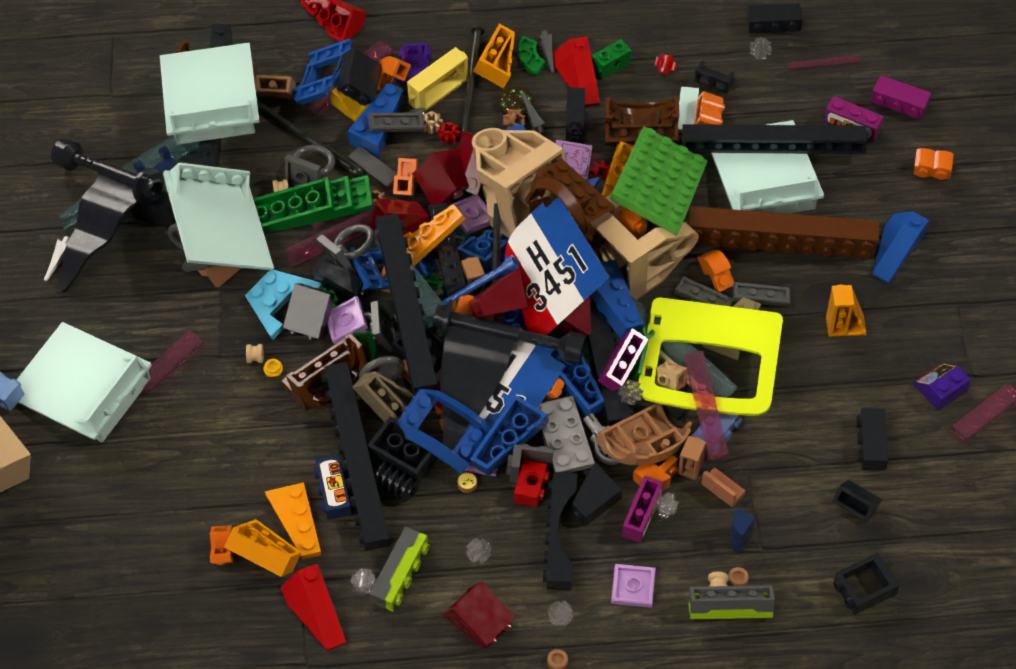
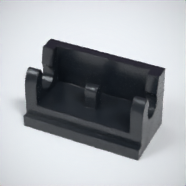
(713, 78)

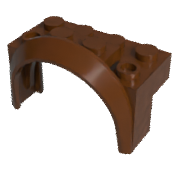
(639, 115)
(583, 201)
(302, 382)

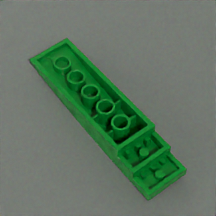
(314, 203)

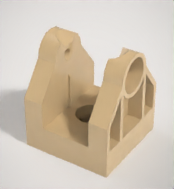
(507, 169)
(642, 261)

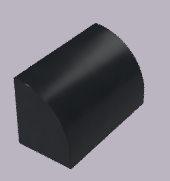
(857, 500)

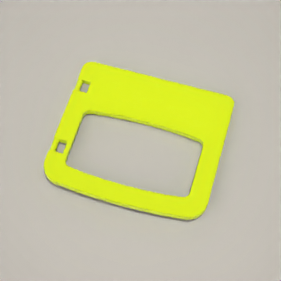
(716, 326)

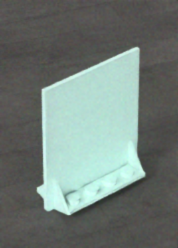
(209, 93)
(769, 180)
(217, 216)
(83, 382)

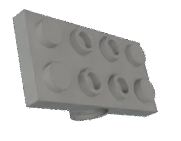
(566, 436)

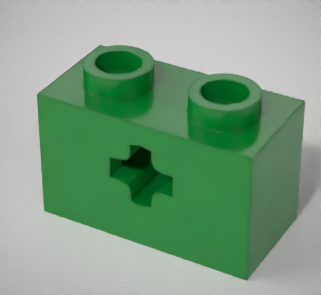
(611, 59)

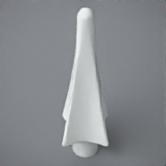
(57, 257)

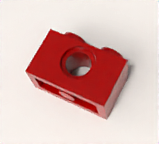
(531, 472)

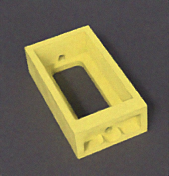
(438, 80)

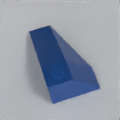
(897, 242)
(483, 248)

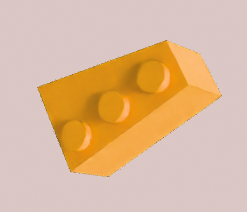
(496, 57)
(844, 313)
(263, 547)

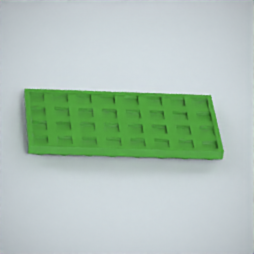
(659, 180)

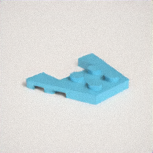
(271, 295)

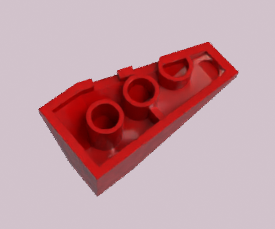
(337, 17)
(576, 67)
(311, 602)

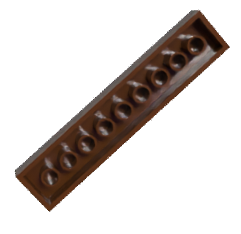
(784, 232)

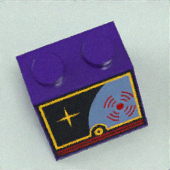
(943, 384)

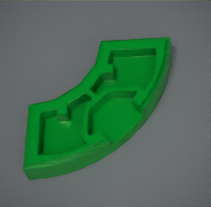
(529, 57)

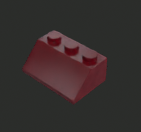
(469, 164)

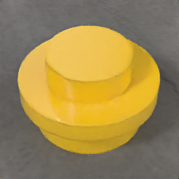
(273, 368)

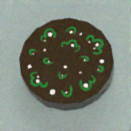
(512, 99)

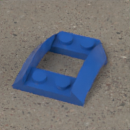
(312, 86)
(370, 274)
(468, 443)

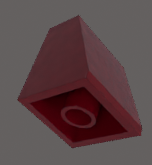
(442, 177)
(408, 211)
(500, 297)
(577, 321)
(480, 615)

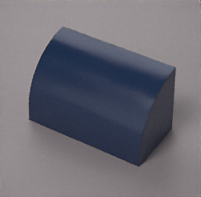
(741, 529)

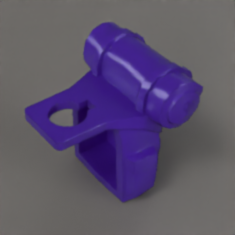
(418, 56)

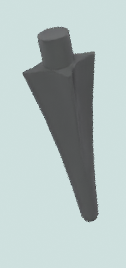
(546, 43)
(535, 120)

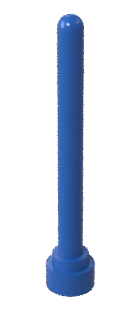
(508, 265)

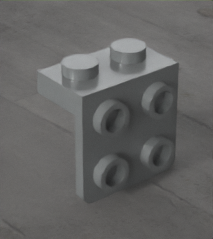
(524, 451)

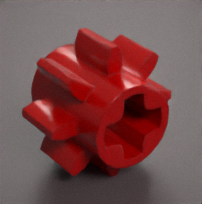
(665, 63)
(448, 133)
(594, 170)

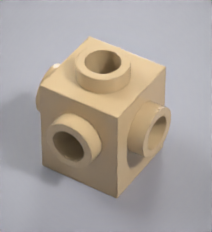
(671, 375)

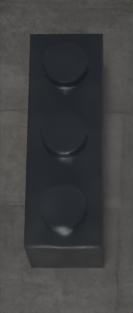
(774, 18)
(872, 439)

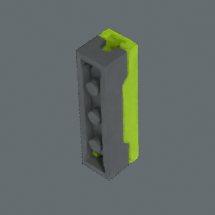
(399, 569)
(731, 602)

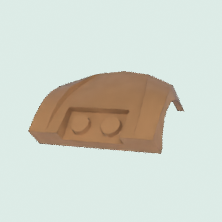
(643, 437)

